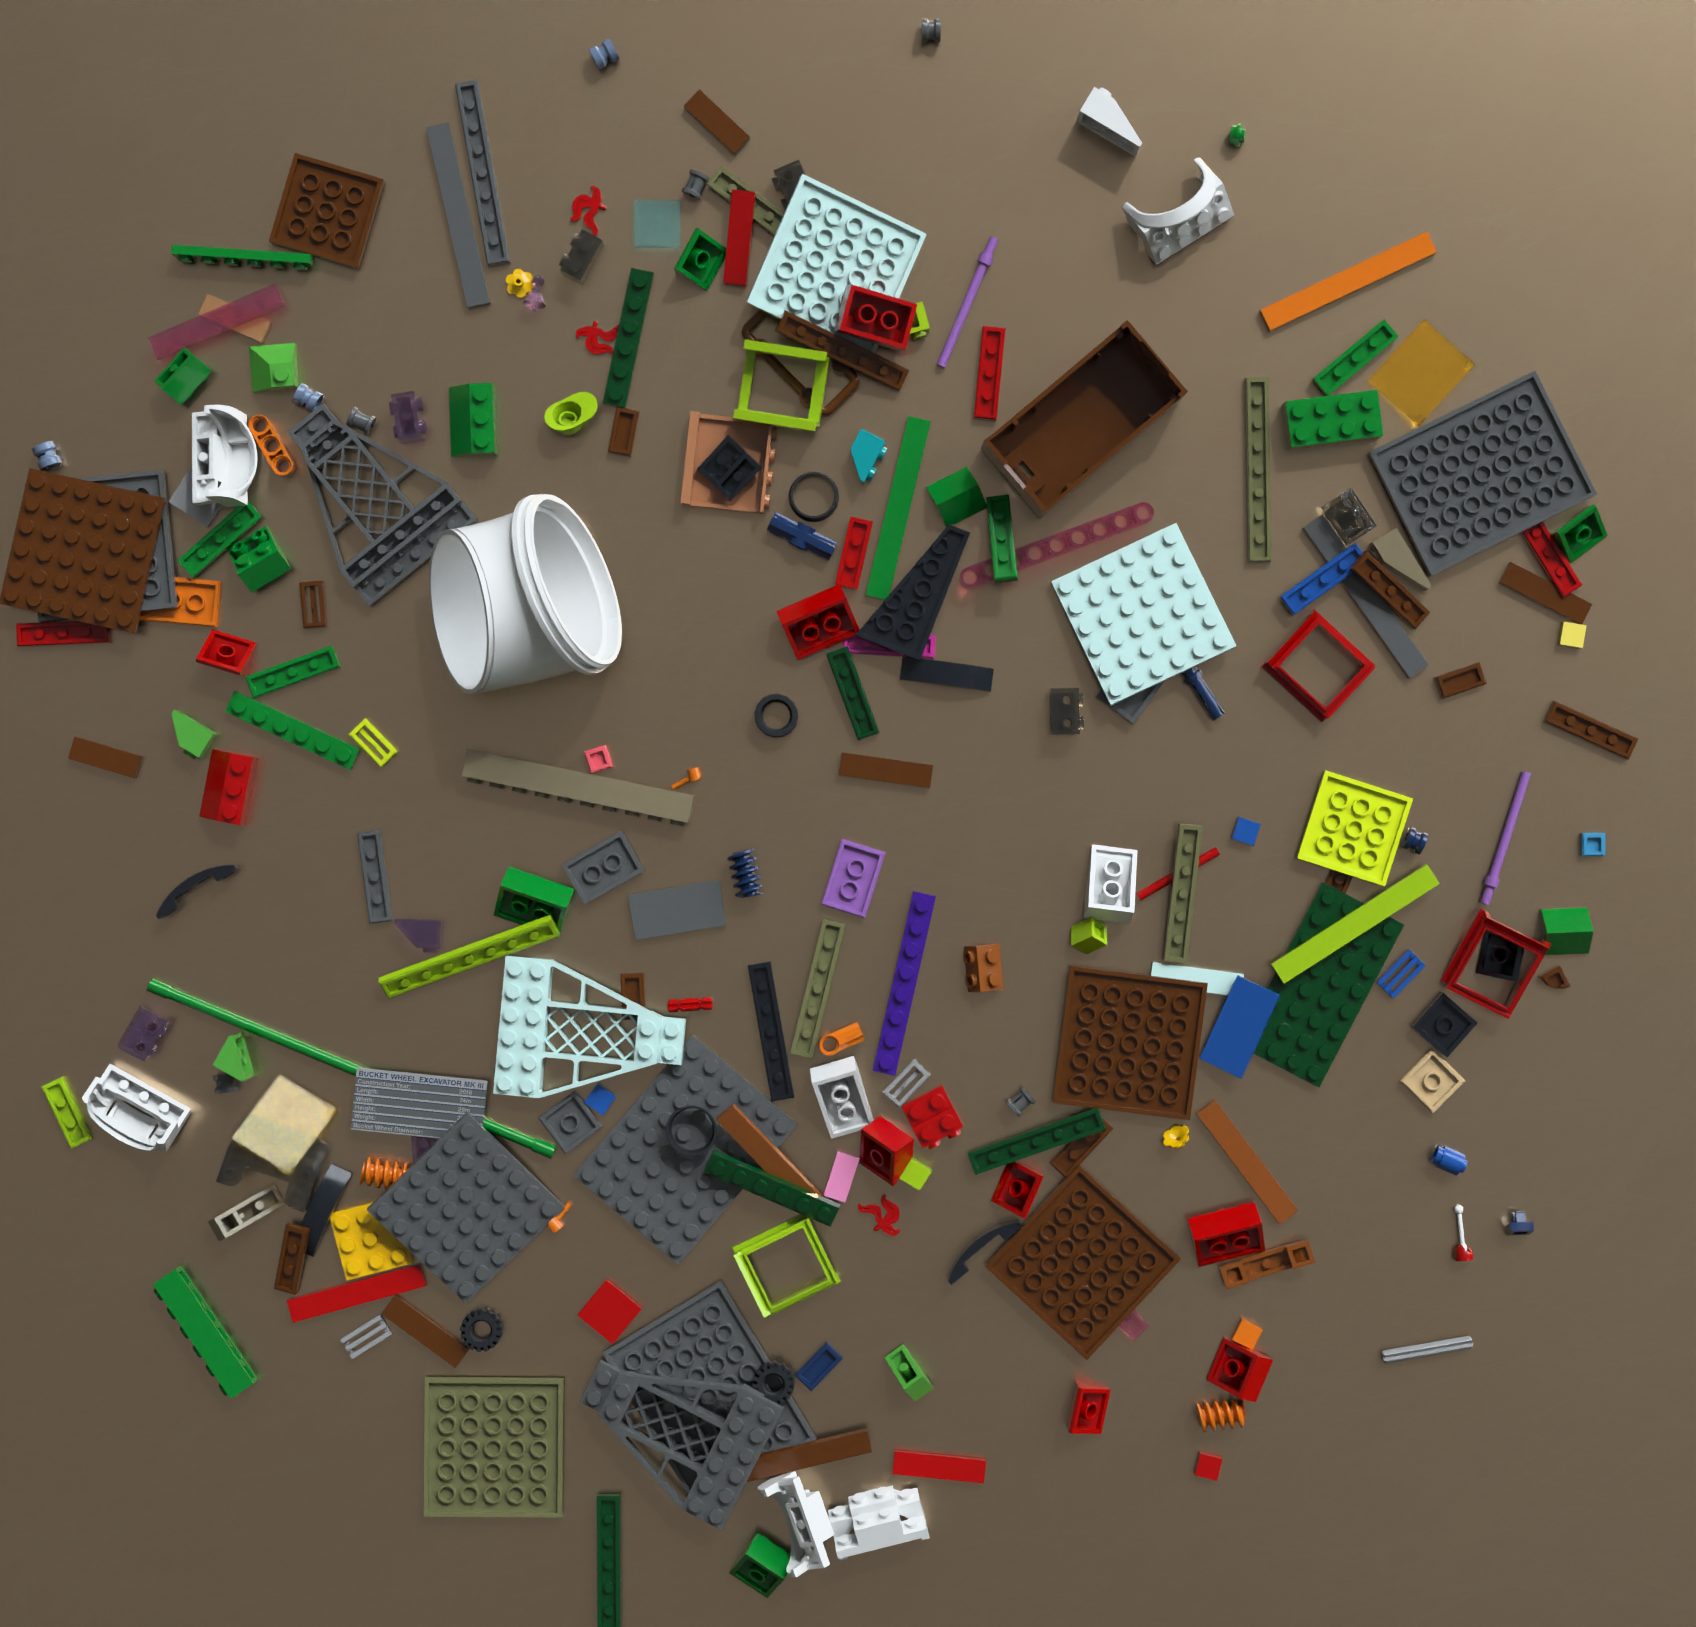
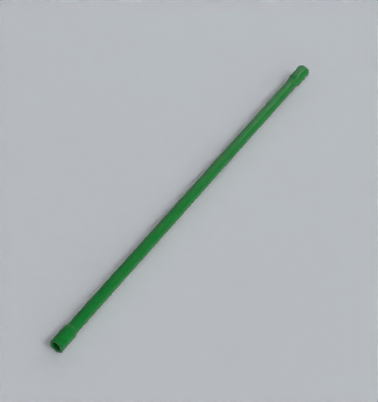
(167, 992)

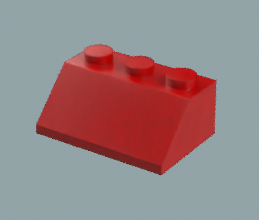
(818, 622)
(228, 787)
(1226, 1234)

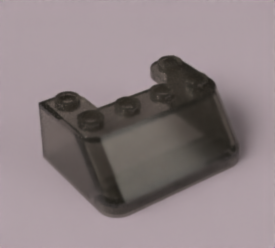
(302, 1181)

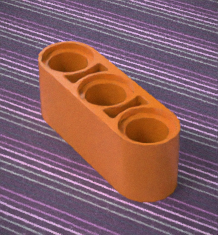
(264, 438)

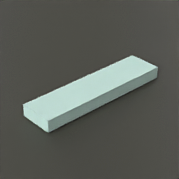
(1218, 981)

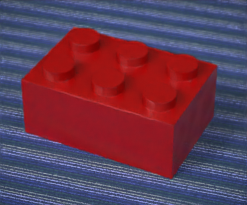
(875, 317)

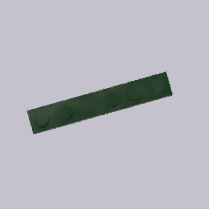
(628, 338)
(1036, 1141)
(771, 1188)
(608, 1560)

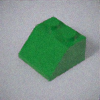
(761, 1565)

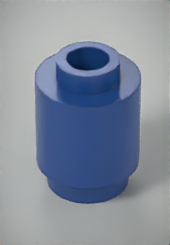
(1449, 1160)

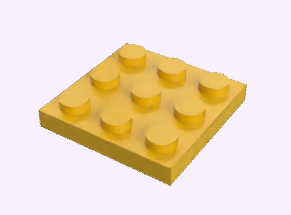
(365, 1243)

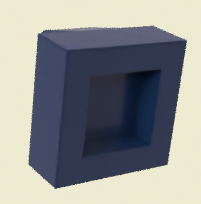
(1519, 1225)

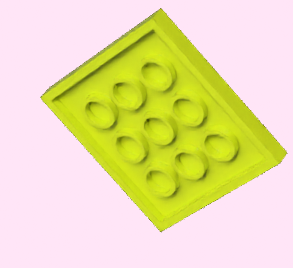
(1354, 828)

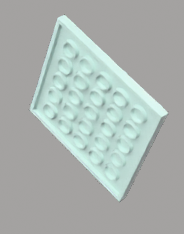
(828, 245)
(1143, 614)

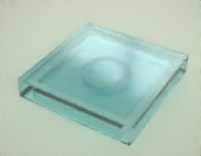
(657, 223)

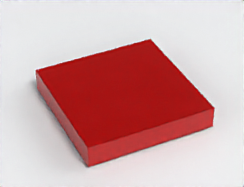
(609, 1311)

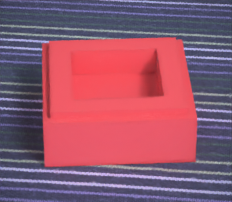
(598, 759)

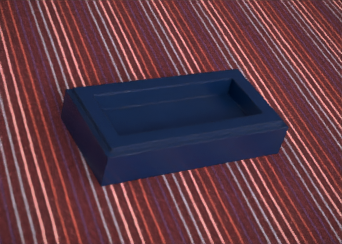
(818, 1366)

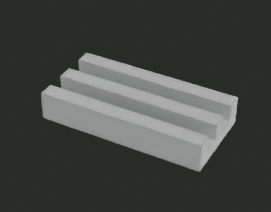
(892, 1097)
(349, 1347)

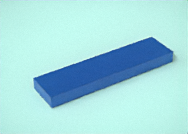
(1321, 580)

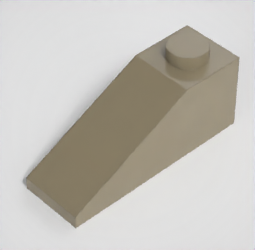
(1397, 557)
(246, 1212)

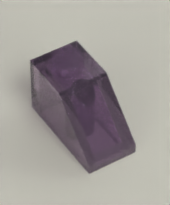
(422, 933)

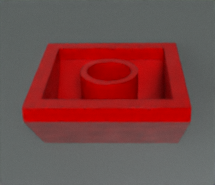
(227, 653)
(1017, 1188)
(1087, 1409)

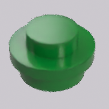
(1237, 135)

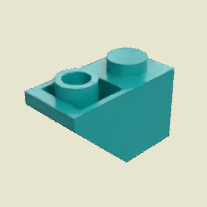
(865, 452)

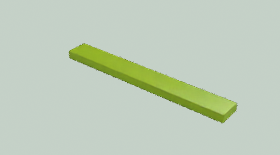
(1355, 923)
(469, 956)

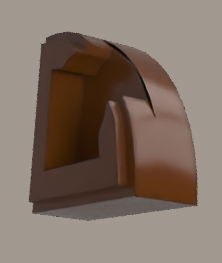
(1555, 978)

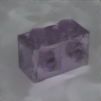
(407, 415)
(140, 1032)

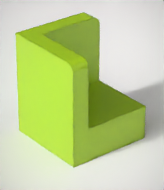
(1089, 935)
(916, 1174)

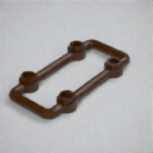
(804, 393)

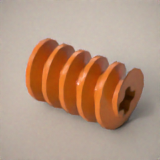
(380, 1174)
(1221, 1415)

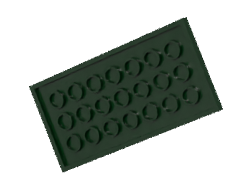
(1326, 998)

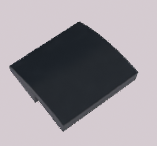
(729, 467)

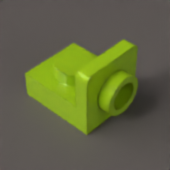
(921, 319)

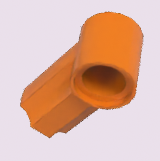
(843, 1038)

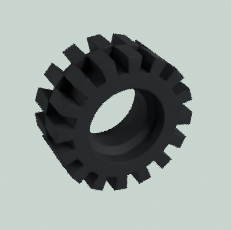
(481, 1343)
(777, 1369)

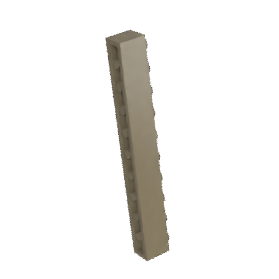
(579, 786)

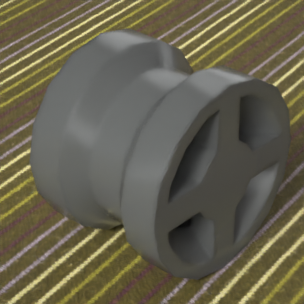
(931, 30)
(225, 1083)

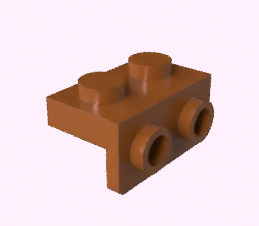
(983, 968)

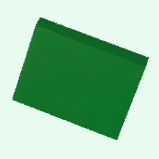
(700, 259)
(957, 496)
(1580, 533)
(1567, 930)

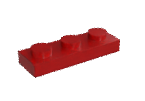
(853, 552)

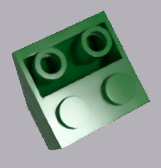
(258, 559)

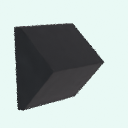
(1500, 957)

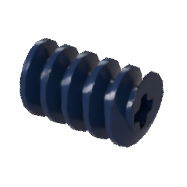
(745, 874)

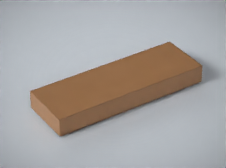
(255, 329)

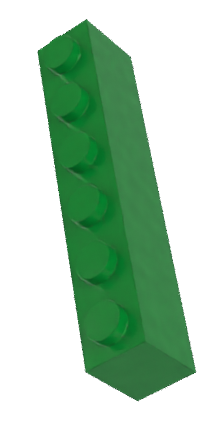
(205, 1332)

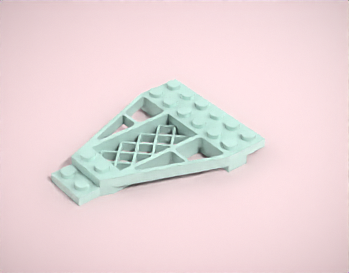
(525, 1030)

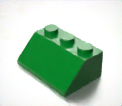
(473, 420)
(531, 897)

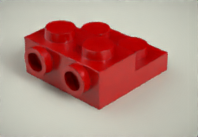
(932, 1117)

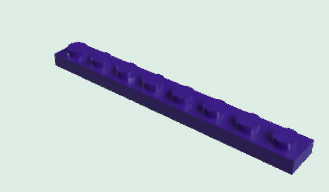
(904, 983)

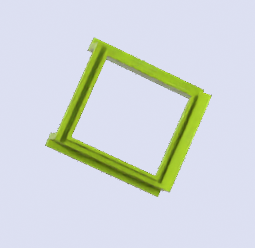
(817, 392)
(770, 1236)

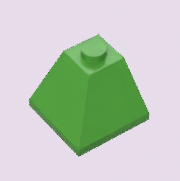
(274, 367)

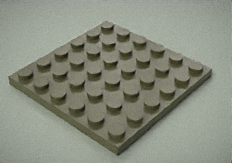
(493, 1447)

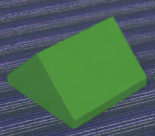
(235, 1058)

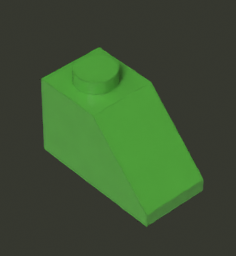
(192, 735)
(909, 1373)

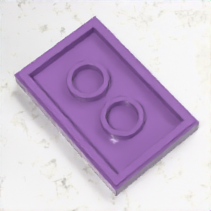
(853, 878)

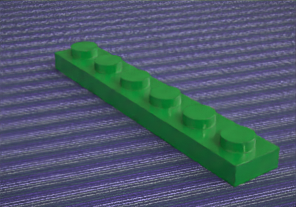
(253, 258)
(292, 730)

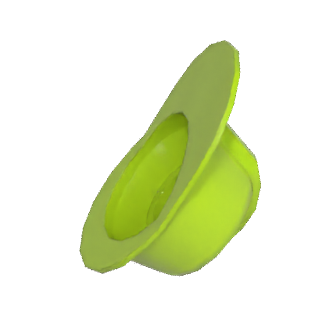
(570, 413)

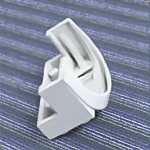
(1175, 229)
(128, 1123)

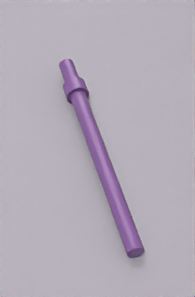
(984, 260)
(1492, 880)

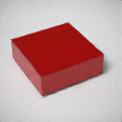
(1208, 1466)

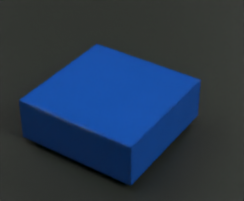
(1245, 831)
(600, 1099)

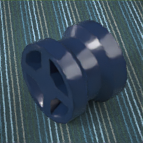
(1415, 840)

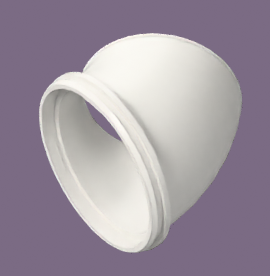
(522, 598)

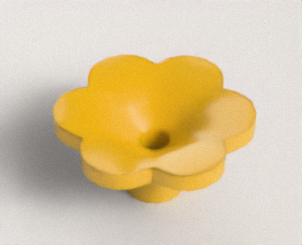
(523, 287)
(1176, 1136)

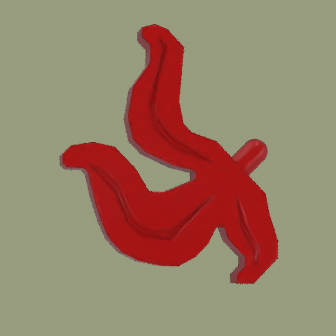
(584, 201)
(592, 341)
(883, 1223)

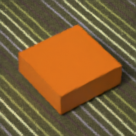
(1247, 1334)

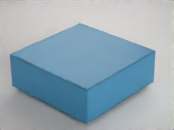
(1592, 844)

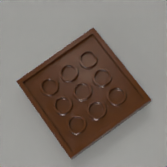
(326, 210)

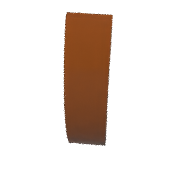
(1266, 1263)

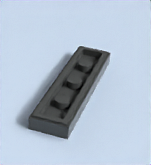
(375, 876)

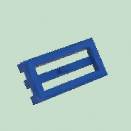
(1420, 965)

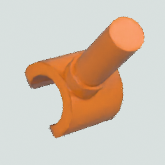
(693, 775)
(554, 1224)

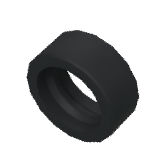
(759, 715)

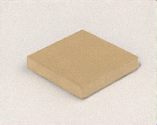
(1432, 1080)

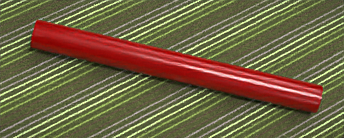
(1165, 881)

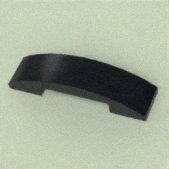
(947, 673)
(172, 902)
(323, 1205)
(1004, 1229)

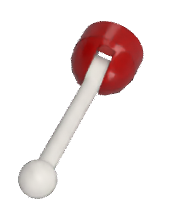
(1463, 1251)

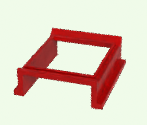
(1273, 667)
(1467, 947)

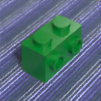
(182, 376)

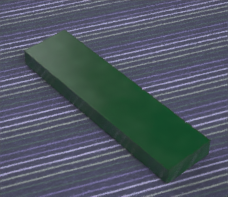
(852, 693)

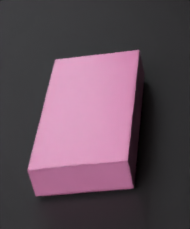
(841, 1176)

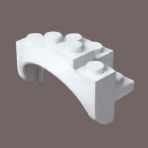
(223, 459)
(877, 1521)
(806, 1522)

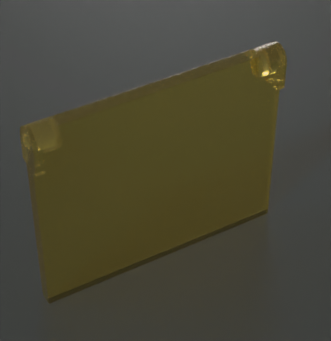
(1421, 372)
(284, 1125)

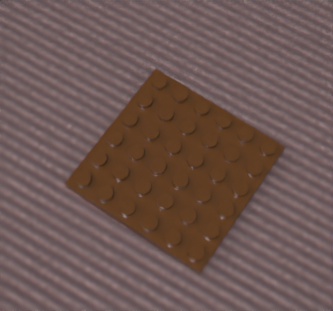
(82, 551)
(1129, 1042)
(1082, 1262)

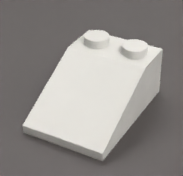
(1106, 119)
(1111, 884)
(841, 1096)

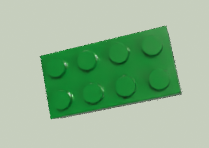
(1332, 419)

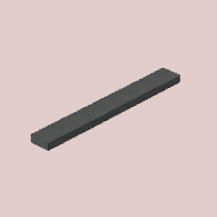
(482, 173)
(458, 215)
(1369, 602)

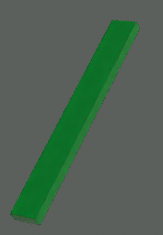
(898, 508)

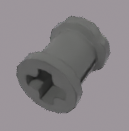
(695, 184)
(361, 421)
(1020, 1101)

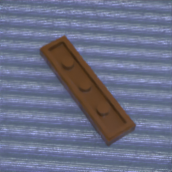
(1389, 590)
(1544, 593)
(1590, 730)
(885, 770)
(425, 1331)

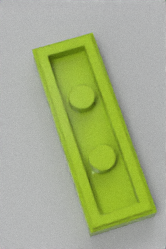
(67, 1112)

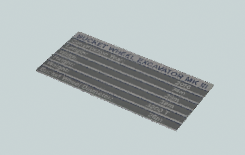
(414, 1102)

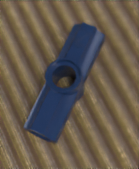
(802, 536)

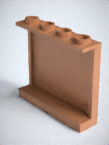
(703, 437)

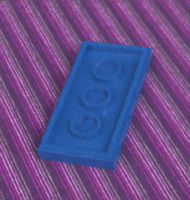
(1239, 1026)

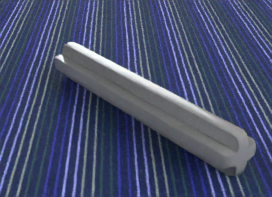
(1427, 1349)

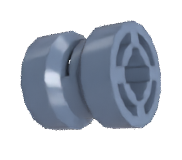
(604, 54)
(307, 398)
(46, 455)

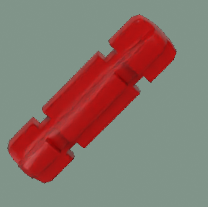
(691, 1004)

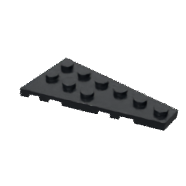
(912, 607)

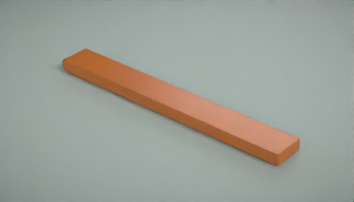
(1348, 281)

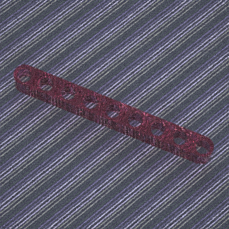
(1065, 538)

